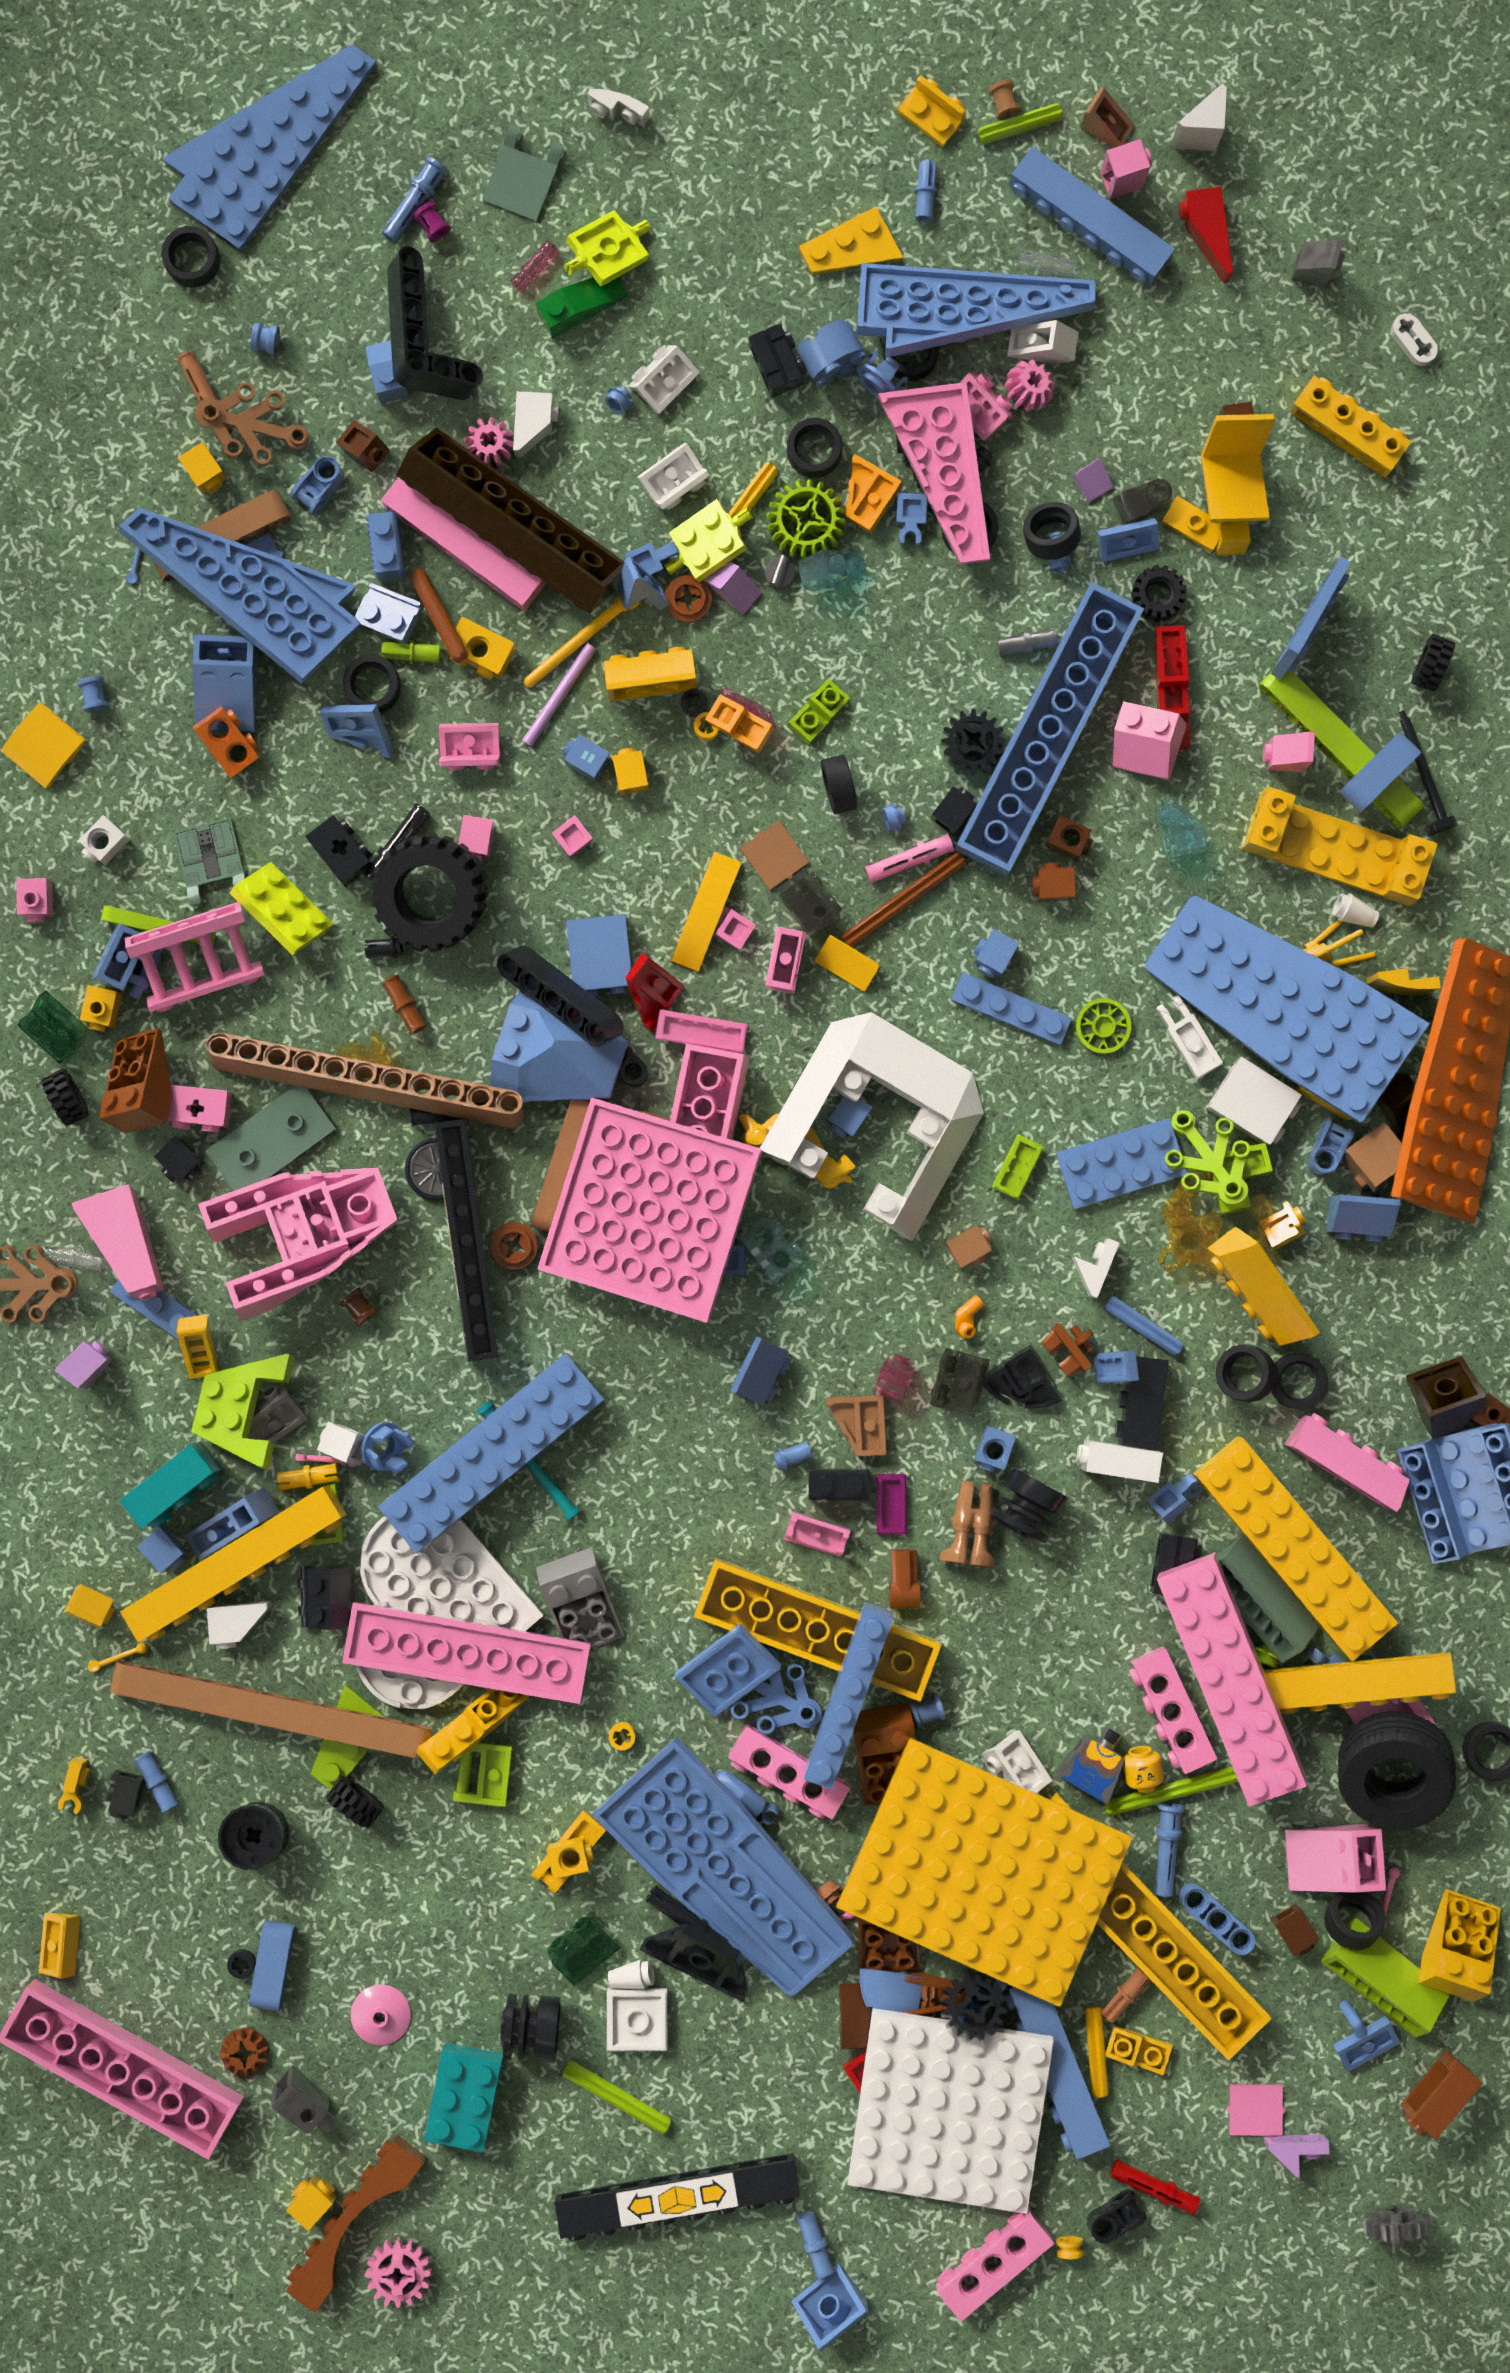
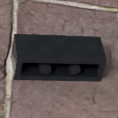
(1143, 1405)

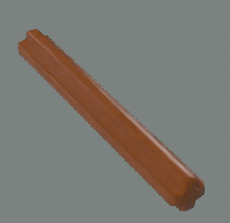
(903, 899)

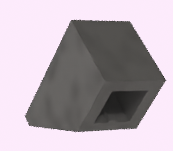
(1318, 262)

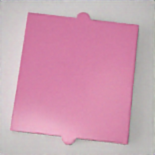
(1256, 2109)

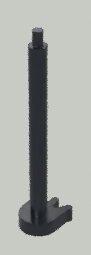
(1444, 822)

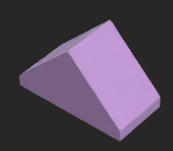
(734, 587)

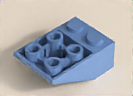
(225, 677)

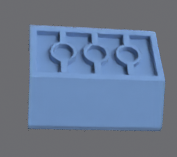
(1461, 1490)

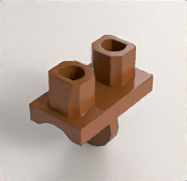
(1076, 1360)

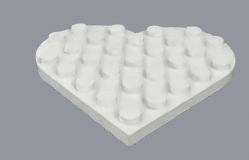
(448, 1580)

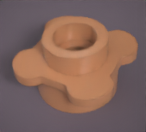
(830, 1892)

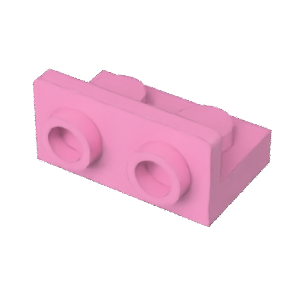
(986, 407)

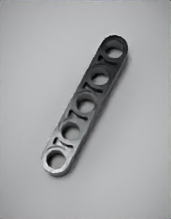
(560, 995)

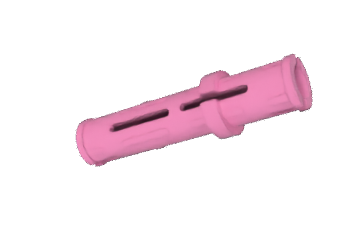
(943, 845)

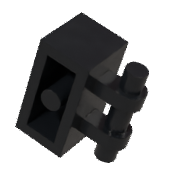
(326, 1596)

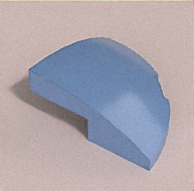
(889, 1990)

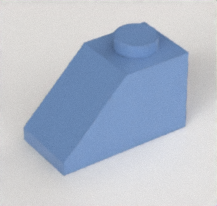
(381, 369)

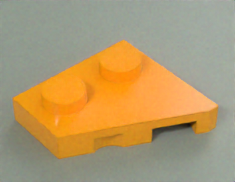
(870, 493)

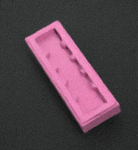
(701, 1031)

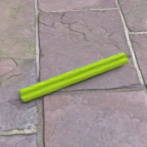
(1171, 1791)

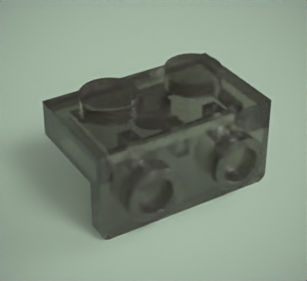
(959, 1382)

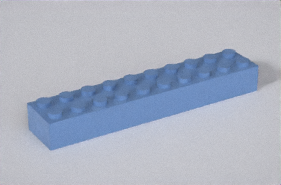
(1049, 729)

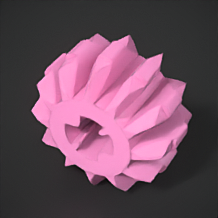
(1029, 385)
(489, 432)

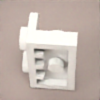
(663, 377)
(1017, 1763)

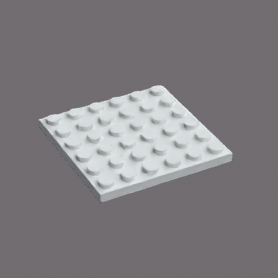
(949, 2112)

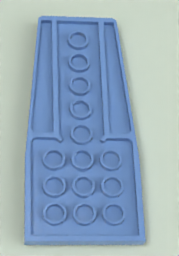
(1287, 1006)
(724, 1867)

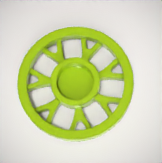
(1103, 1026)

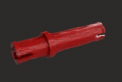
(1164, 2191)

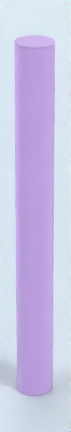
(559, 694)

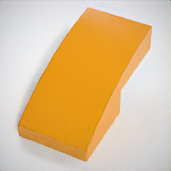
(739, 723)

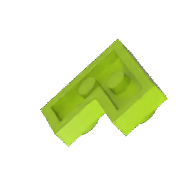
(1256, 1165)

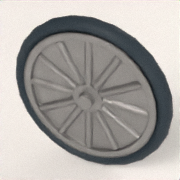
(423, 1170)

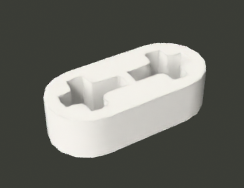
(1408, 343)

